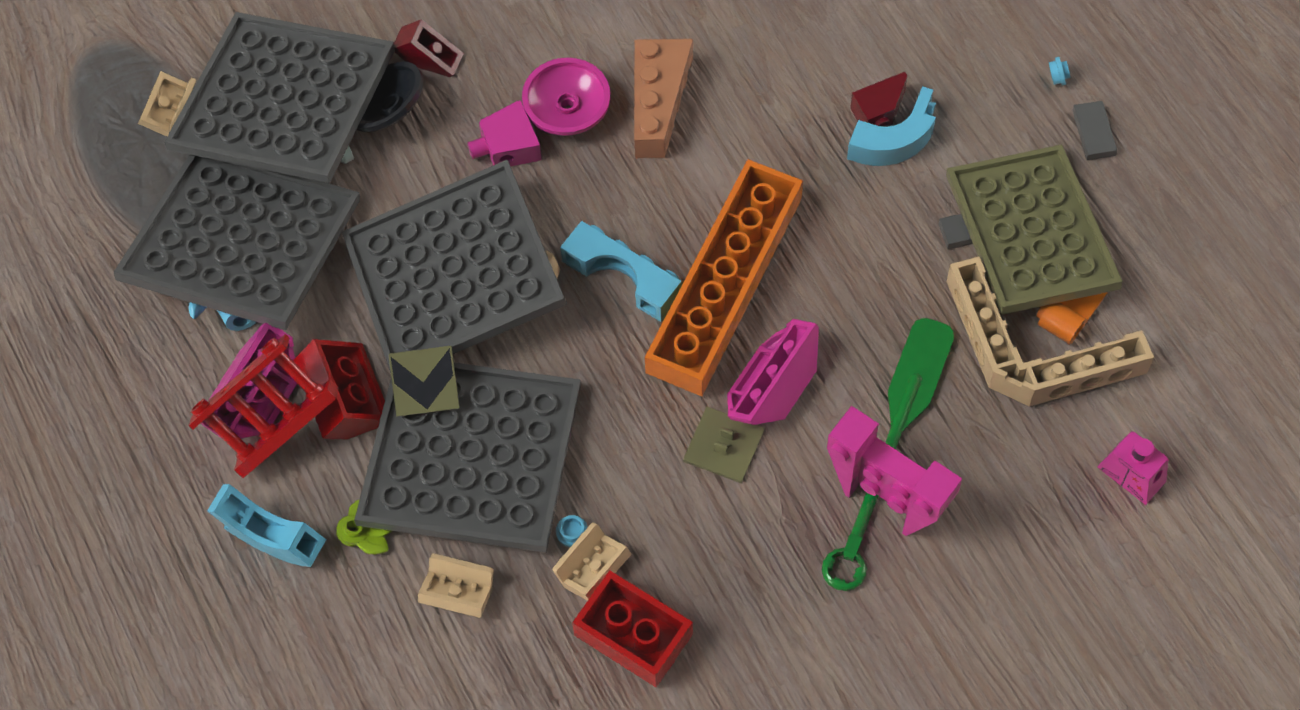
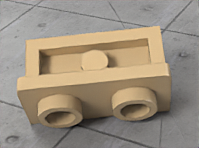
(165, 103)
(589, 561)
(456, 585)

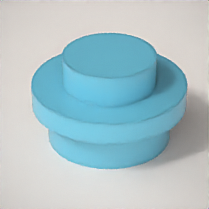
(1059, 71)
(570, 529)

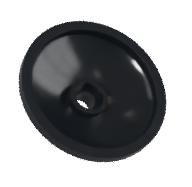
(393, 98)

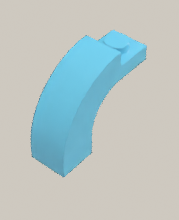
(896, 143)
(271, 534)

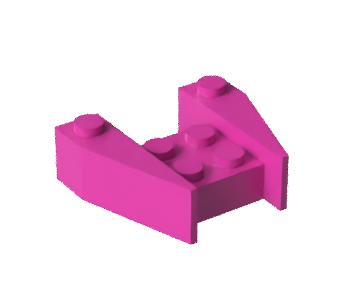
(886, 472)

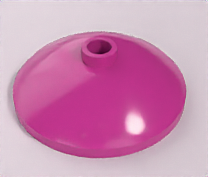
(563, 84)

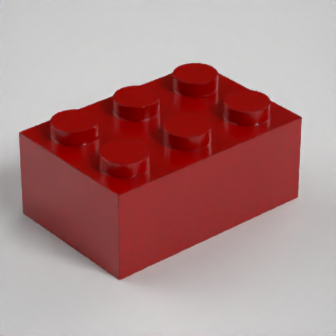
(632, 628)

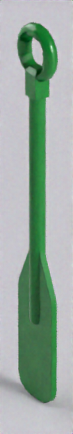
(907, 398)

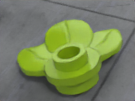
(367, 539)

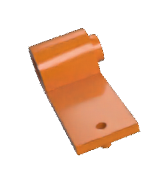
(1068, 317)

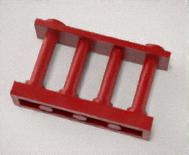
(271, 435)

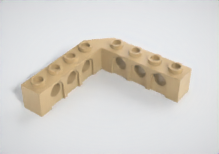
(1037, 379)

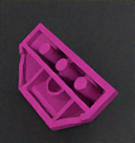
(775, 375)
(250, 391)

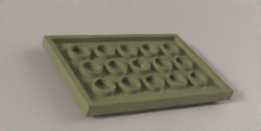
(1033, 229)

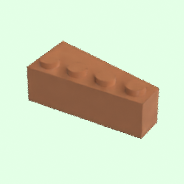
(658, 86)

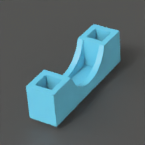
(591, 251)

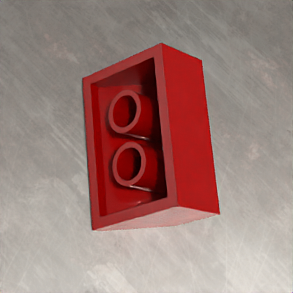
(359, 395)

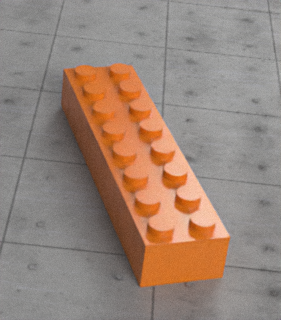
(723, 278)

